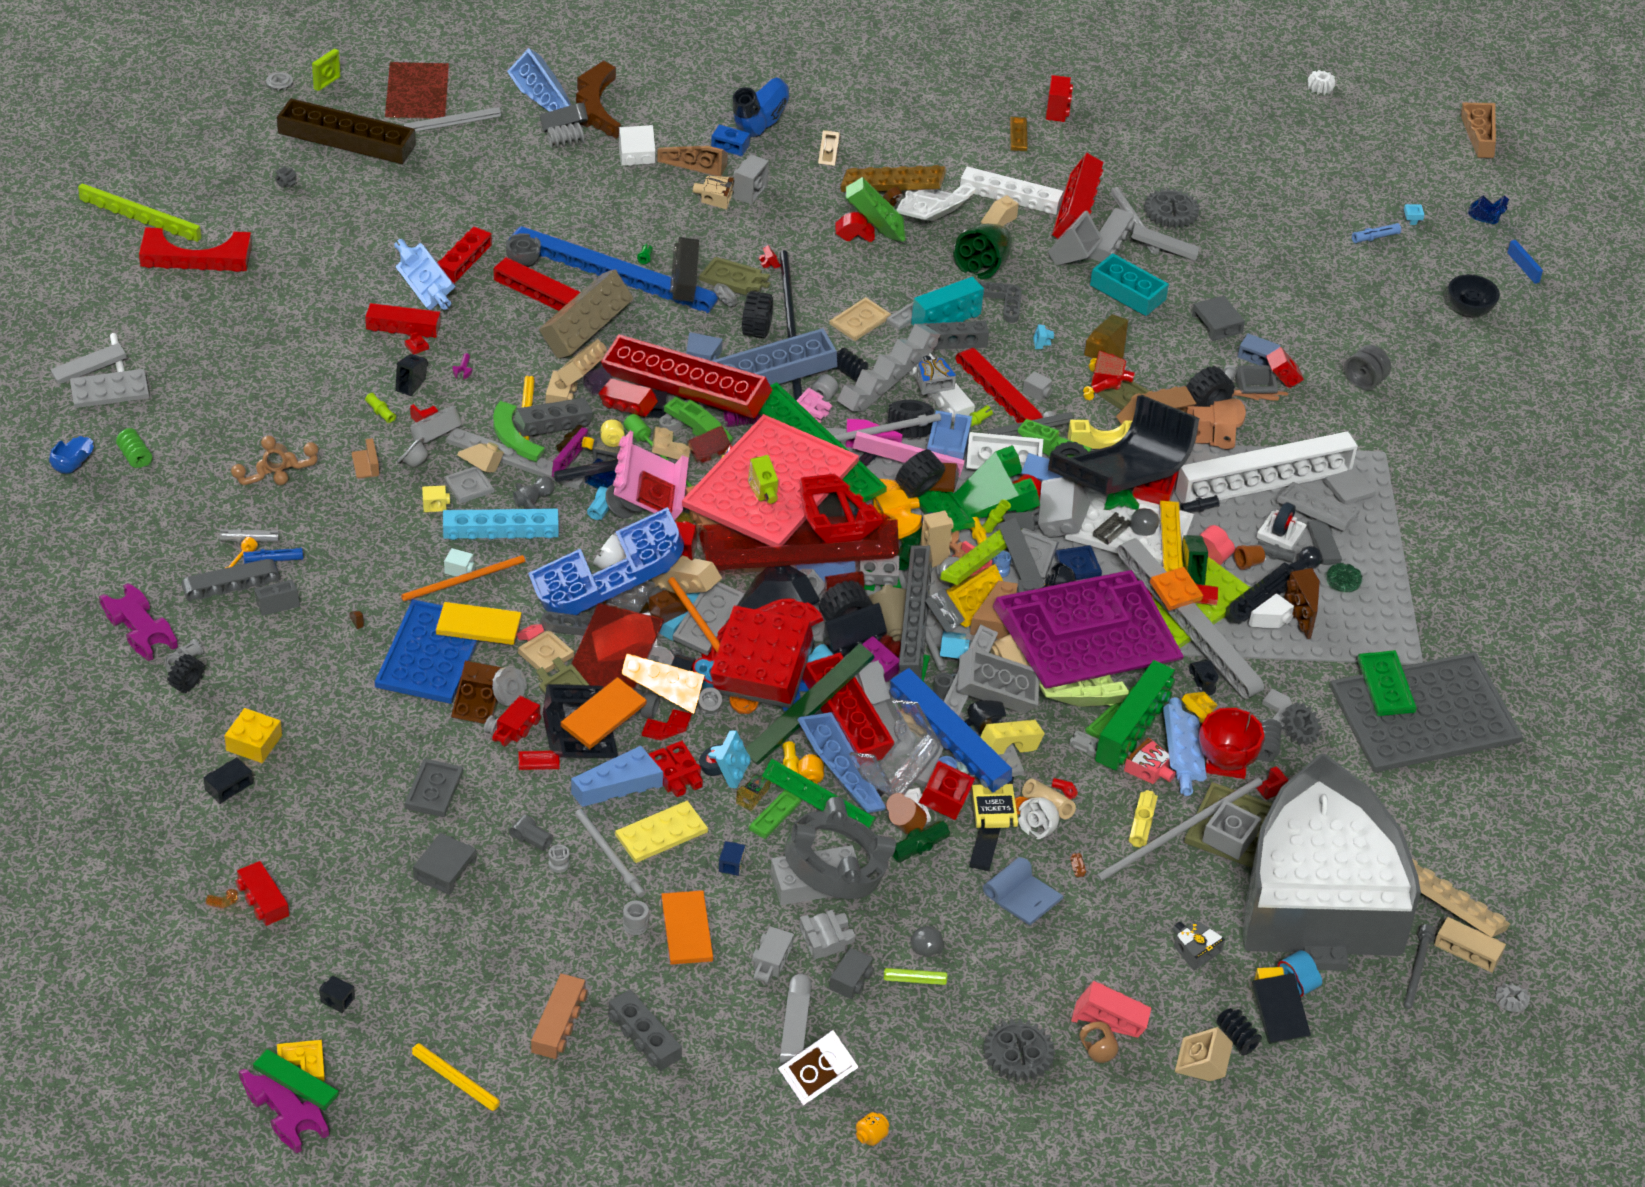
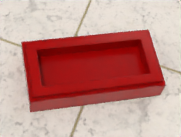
(538, 760)

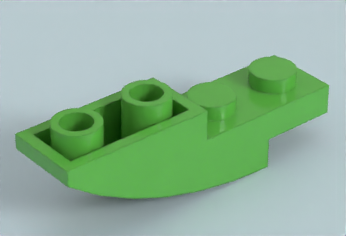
(693, 416)
(1049, 435)

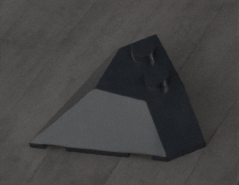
(777, 584)

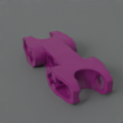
(132, 612)
(292, 1114)

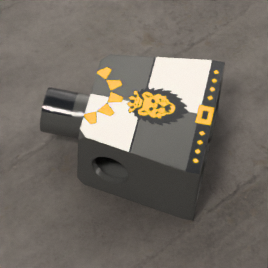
(1197, 943)

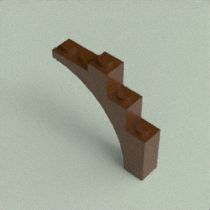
(590, 87)

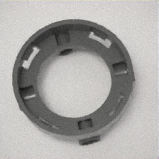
(847, 879)

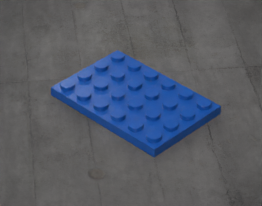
(421, 660)

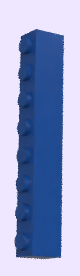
(953, 731)

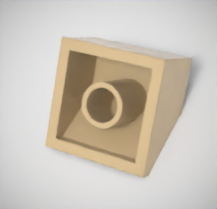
(1205, 1055)

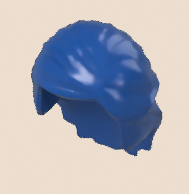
(69, 456)

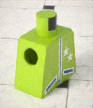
(763, 479)

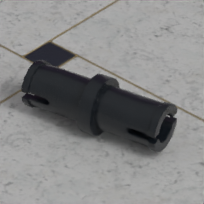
(1200, 504)

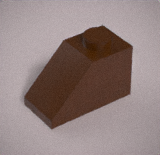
(666, 605)

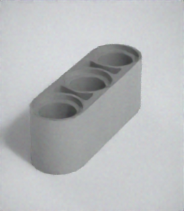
(436, 424)

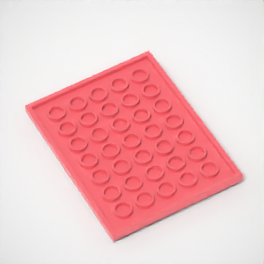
(729, 499)

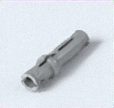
(258, 535)

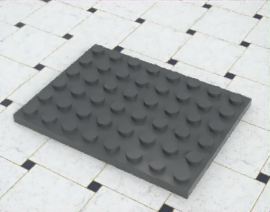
(1453, 716)

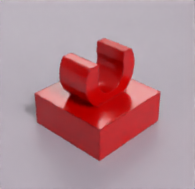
(769, 258)
(416, 343)

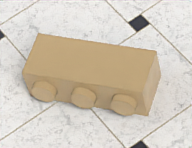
(937, 534)
(1470, 944)

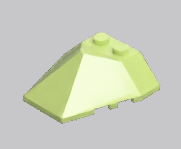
(1088, 692)

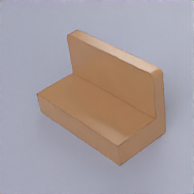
(366, 461)

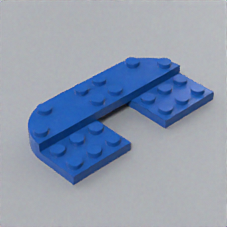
(650, 549)

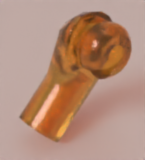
(223, 902)

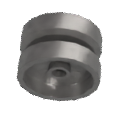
(1368, 367)

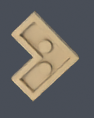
(663, 444)

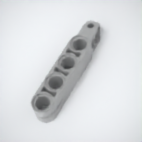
(795, 1017)

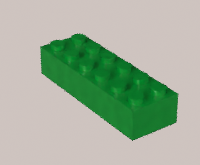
(1135, 715)

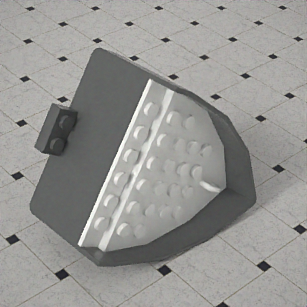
(1330, 872)

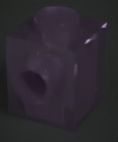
(596, 380)

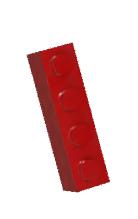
(402, 320)

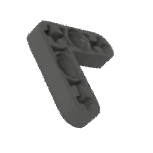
(1005, 293)
(581, 620)

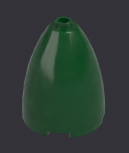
(983, 247)

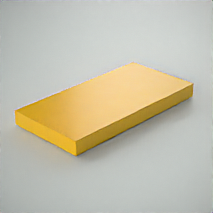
(478, 623)

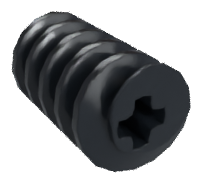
(850, 363)
(1239, 1030)

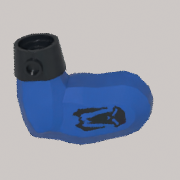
(759, 109)

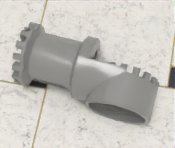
(192, 648)

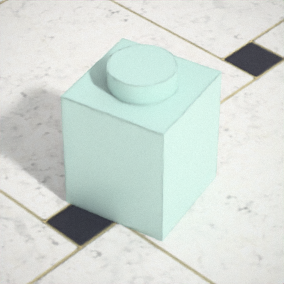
(458, 563)

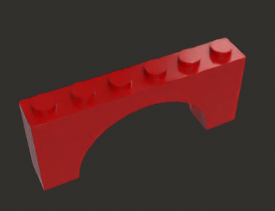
(229, 256)

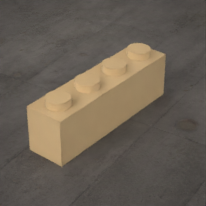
(582, 362)

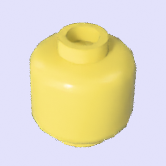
(611, 431)

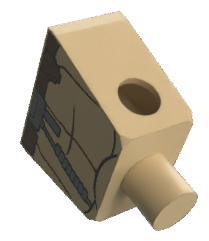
(715, 190)

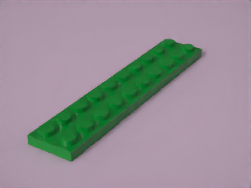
(786, 409)

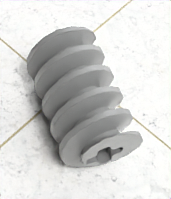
(564, 134)

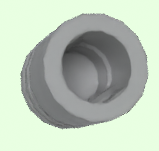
(709, 702)
(635, 917)

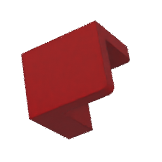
(418, 415)
(1273, 784)

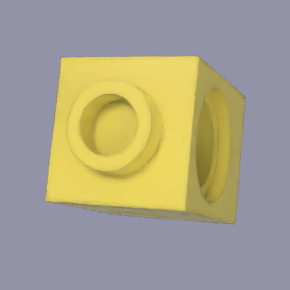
(435, 498)

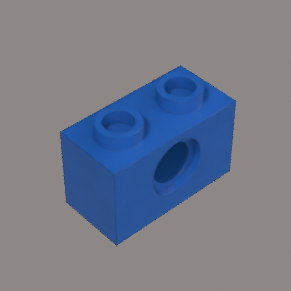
(730, 140)

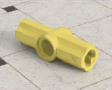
(1143, 818)

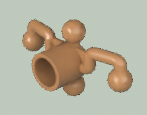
(265, 466)

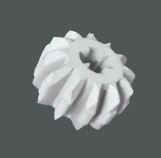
(1321, 82)

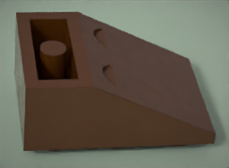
(1304, 596)
(475, 693)

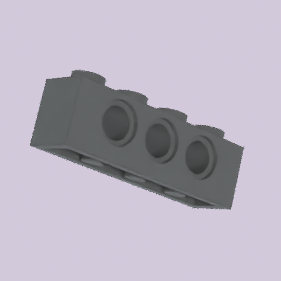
(961, 334)
(553, 416)
(644, 1030)

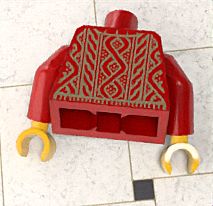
(1107, 374)

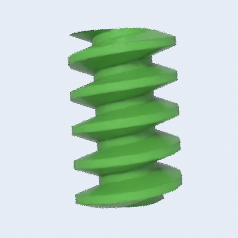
(133, 448)

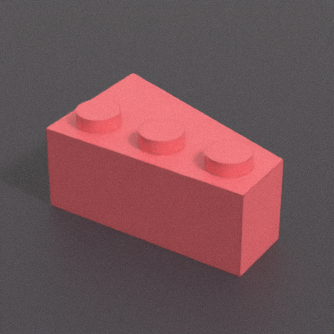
(1113, 1008)

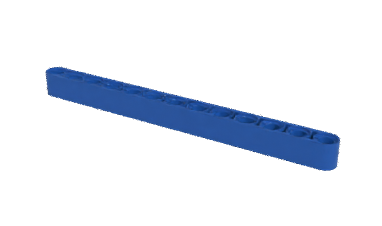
(631, 274)

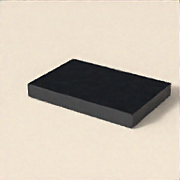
(1281, 1008)

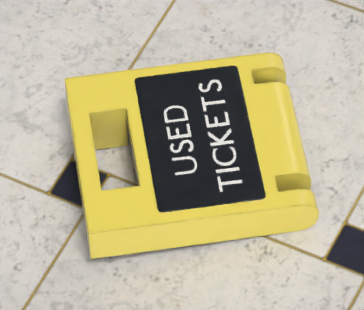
(994, 807)

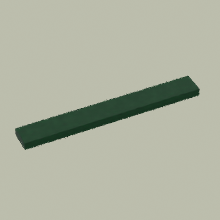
(809, 703)

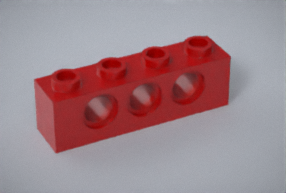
(465, 253)

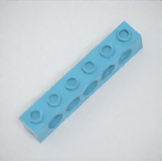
(500, 523)

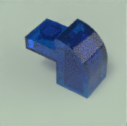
(1486, 212)

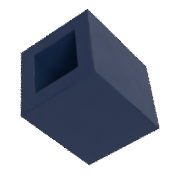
(731, 858)

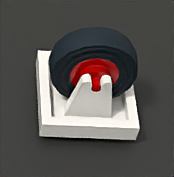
(1282, 528)

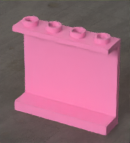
(634, 460)

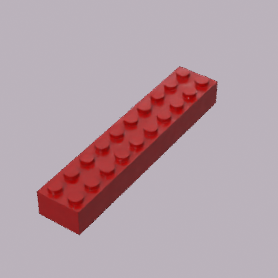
(687, 376)

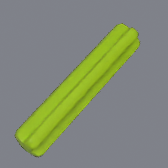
(915, 976)

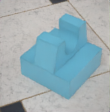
(1413, 213)
(1041, 337)

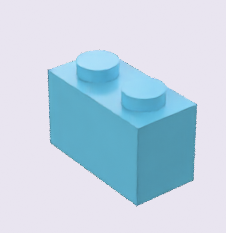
(953, 644)

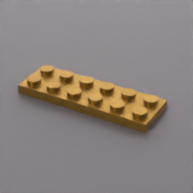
(903, 177)

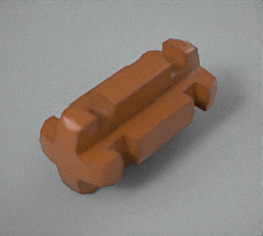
(1078, 865)

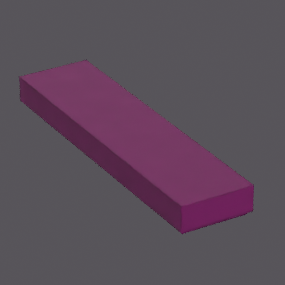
(570, 451)

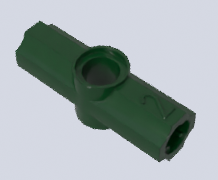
(905, 548)
(921, 841)

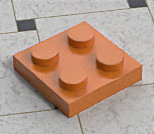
(1176, 588)

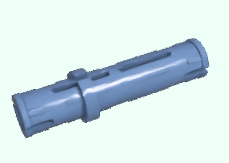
(1371, 234)

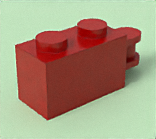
(517, 721)

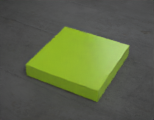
(326, 69)

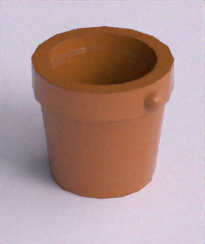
(1249, 556)

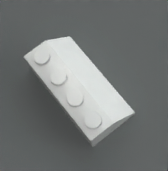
(983, 445)

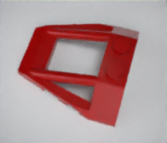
(866, 520)

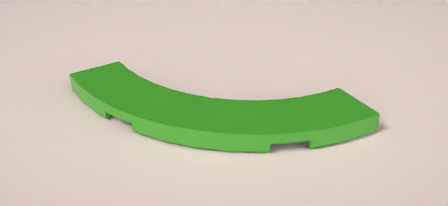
(508, 434)

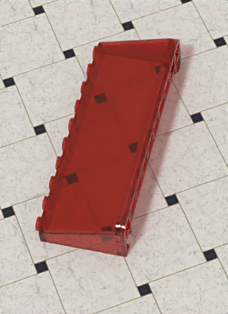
(736, 550)

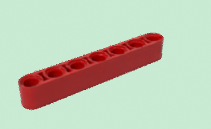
(997, 386)

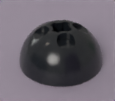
(1472, 295)

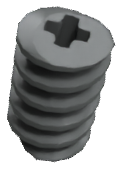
(1271, 747)

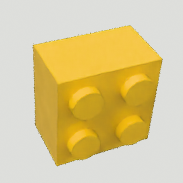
(253, 735)

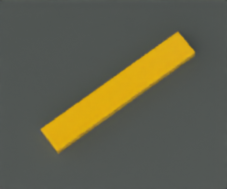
(1170, 535)

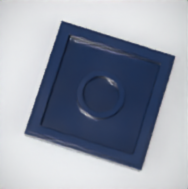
(1080, 560)

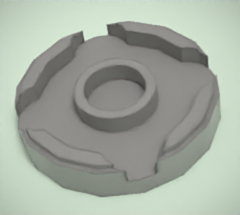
(509, 685)

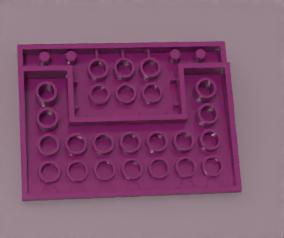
(1088, 628)

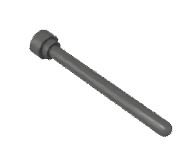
(1426, 935)

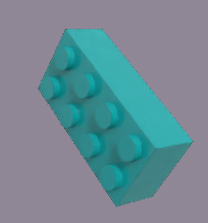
(1129, 284)
(949, 304)

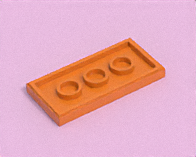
(603, 713)
(686, 927)

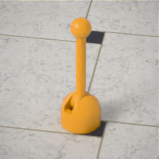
(247, 545)

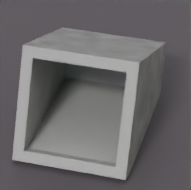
(1076, 241)
(1062, 507)

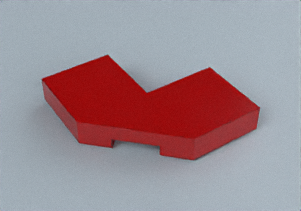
(676, 724)

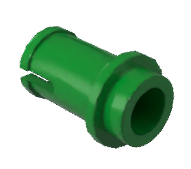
(644, 256)

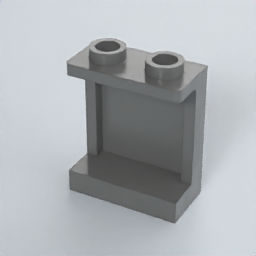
(1219, 317)
(443, 863)

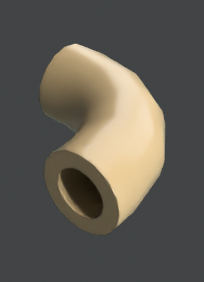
(1064, 805)

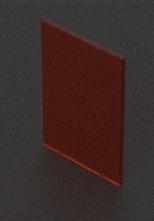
(417, 90)
(609, 639)

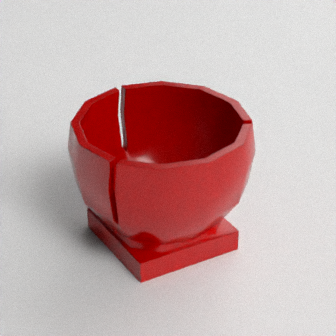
(1228, 743)

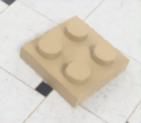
(544, 649)

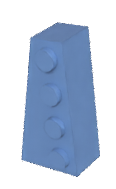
(617, 777)

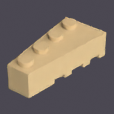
(691, 575)

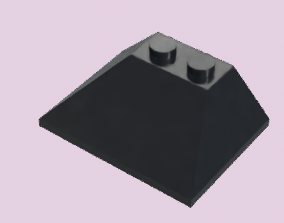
(560, 703)

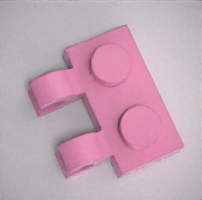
(811, 400)

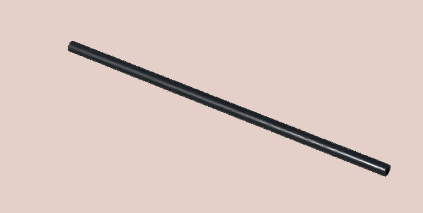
(789, 311)

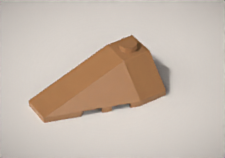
(696, 158)

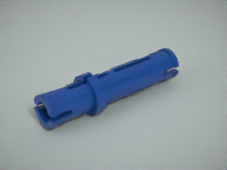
(275, 555)

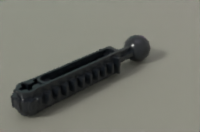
(1270, 585)

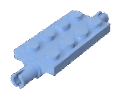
(424, 275)
(1184, 745)

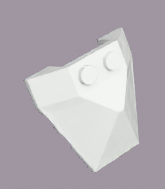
(933, 203)

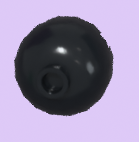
(1061, 575)

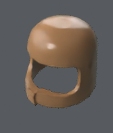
(1104, 1049)

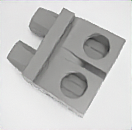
(824, 933)

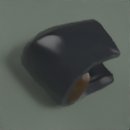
(986, 712)

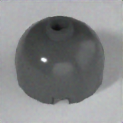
(523, 249)

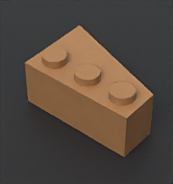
(987, 615)

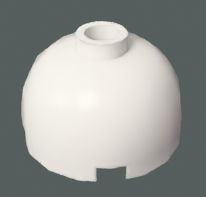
(611, 553)
(1038, 812)

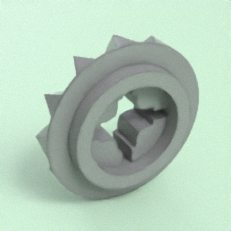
(285, 79)
(725, 294)
(1510, 1003)

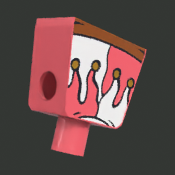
(1149, 763)

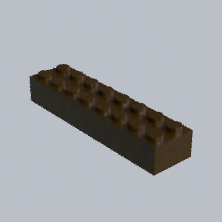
(346, 131)

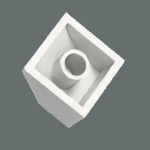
(636, 145)

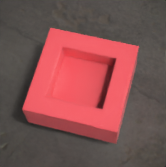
(530, 632)

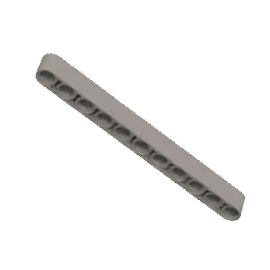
(1195, 624)

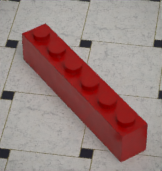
(533, 284)

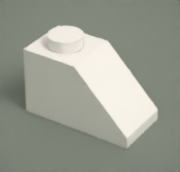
(1272, 613)

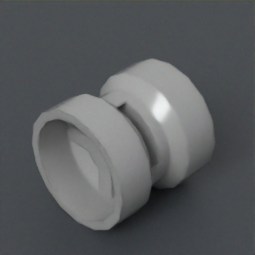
(558, 858)

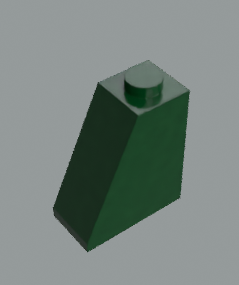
(1195, 557)

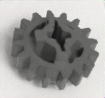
(1301, 723)

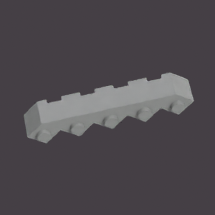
(889, 368)

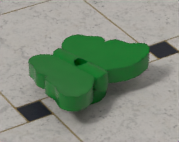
(1121, 498)

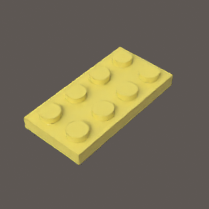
(661, 831)

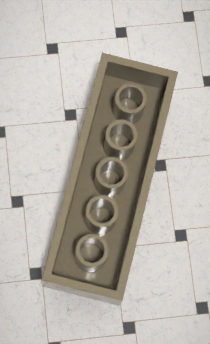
(586, 314)

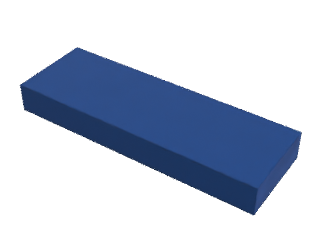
(1525, 261)

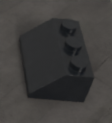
(854, 628)

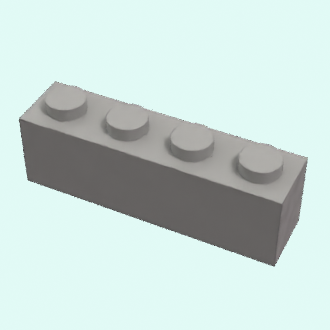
(1113, 233)

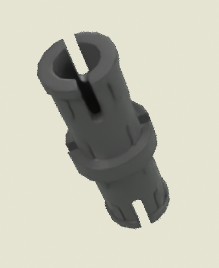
(1277, 552)

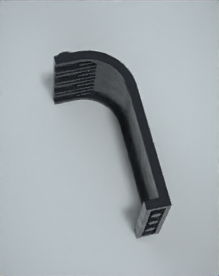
(1150, 451)

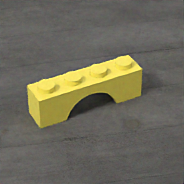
(1085, 434)

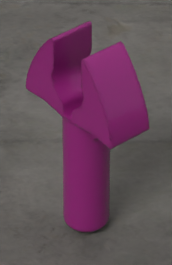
(463, 367)

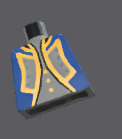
(935, 375)

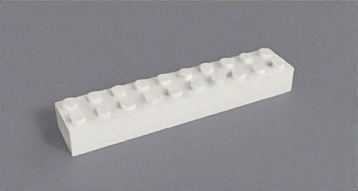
(1266, 468)

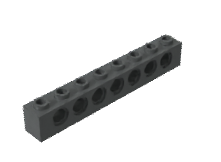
(916, 610)

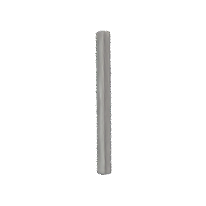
(455, 119)
(1125, 205)

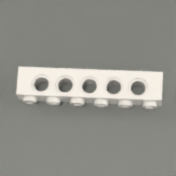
(1023, 192)

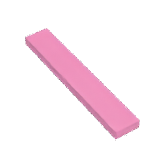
(895, 450)

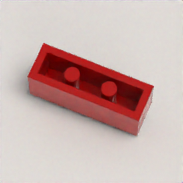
(628, 397)
(262, 893)

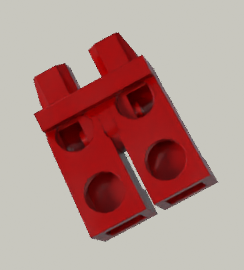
(678, 768)

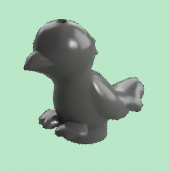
(529, 494)

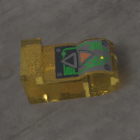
(753, 791)

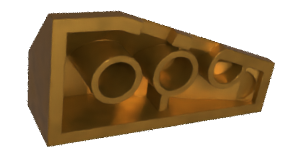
(1108, 338)

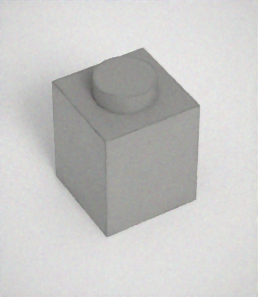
(1037, 386)

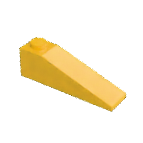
(973, 591)

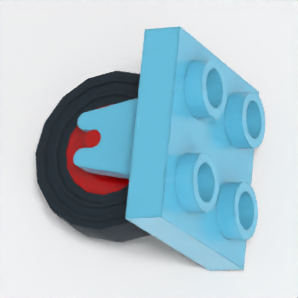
(726, 759)

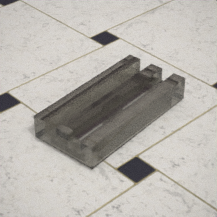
(1109, 526)

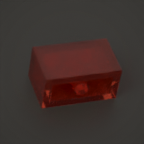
(708, 444)

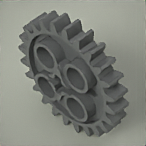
(1160, 209)
(1001, 1049)

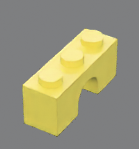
(1024, 734)

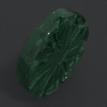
(1344, 578)

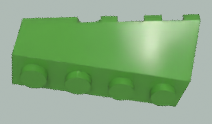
(876, 209)

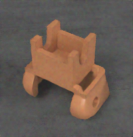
(1224, 416)

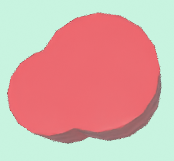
(1217, 543)

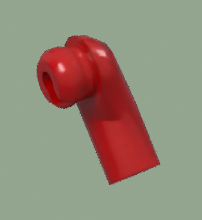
(1066, 786)

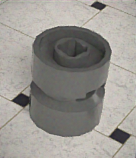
(652, 704)

